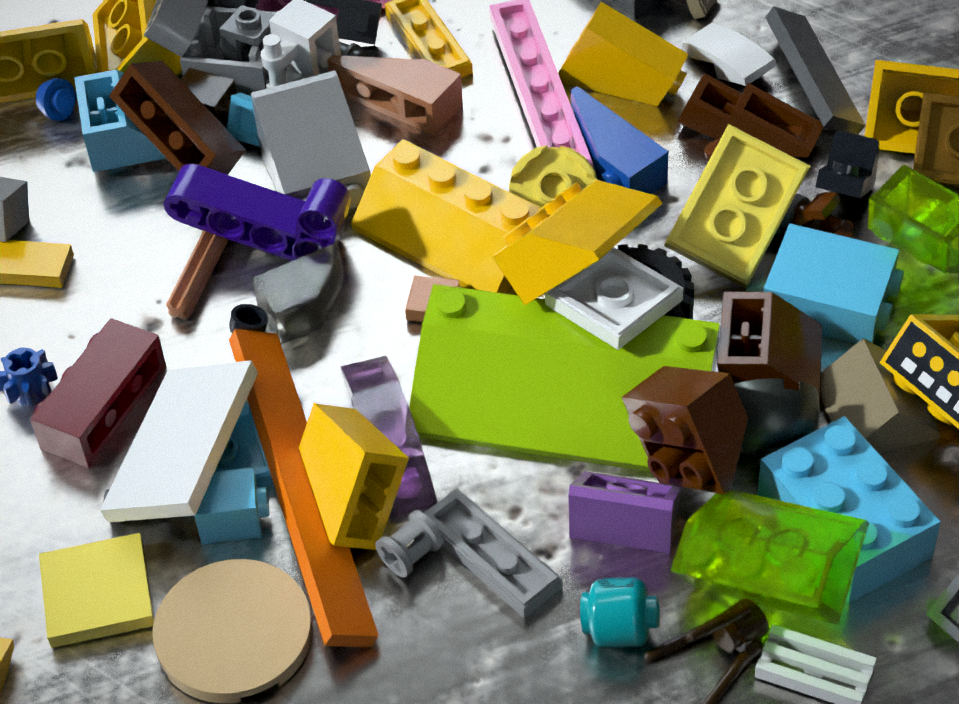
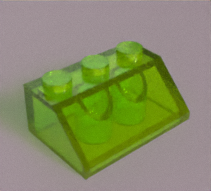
(772, 553)

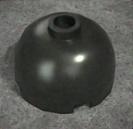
(776, 415)

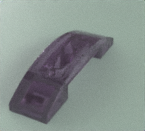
(380, 399)

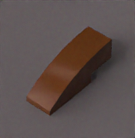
(753, 112)

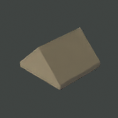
(872, 402)

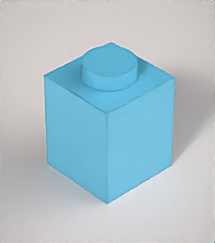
(232, 507)

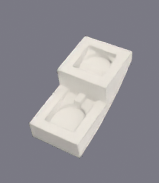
(733, 54)

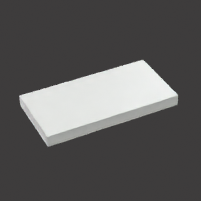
(180, 442)

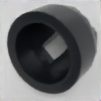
(248, 318)

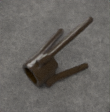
(733, 629)

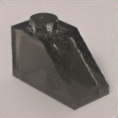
(300, 292)

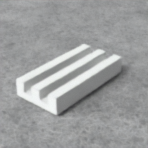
(819, 660)

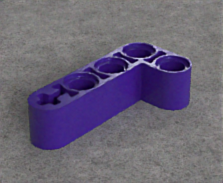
(258, 214)

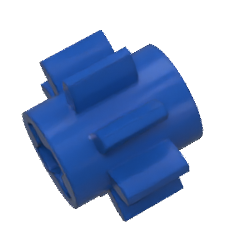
(26, 376)

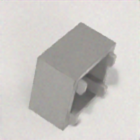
(207, 54)

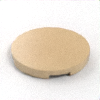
(232, 630)

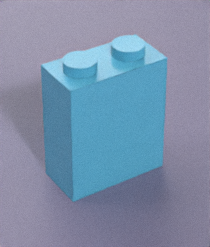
(837, 281)

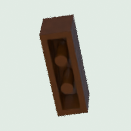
(175, 118)

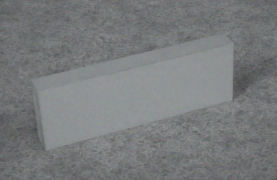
(493, 554)

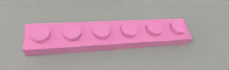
(536, 77)

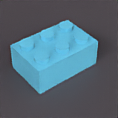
(847, 476)

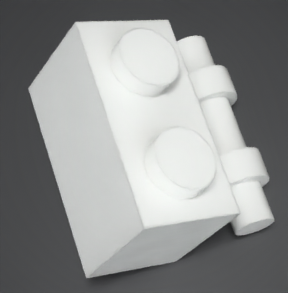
(299, 43)

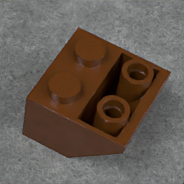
(768, 340)
(689, 427)

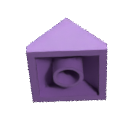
(623, 511)

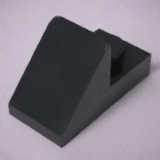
(850, 165)

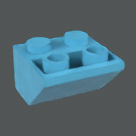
(107, 131)

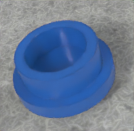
(56, 99)

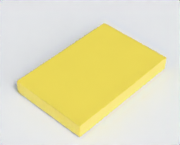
(737, 206)

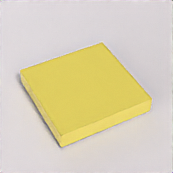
(95, 590)

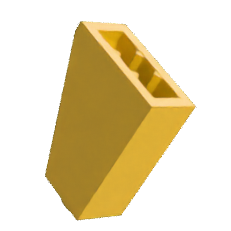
(623, 59)
(351, 474)

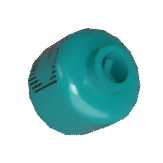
(619, 612)

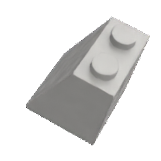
(310, 136)

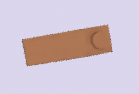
(401, 88)

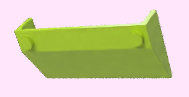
(537, 380)

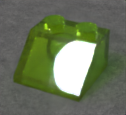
(918, 218)

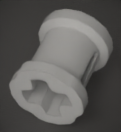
(393, 548)

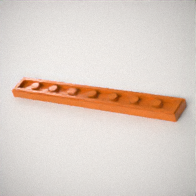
(280, 423)

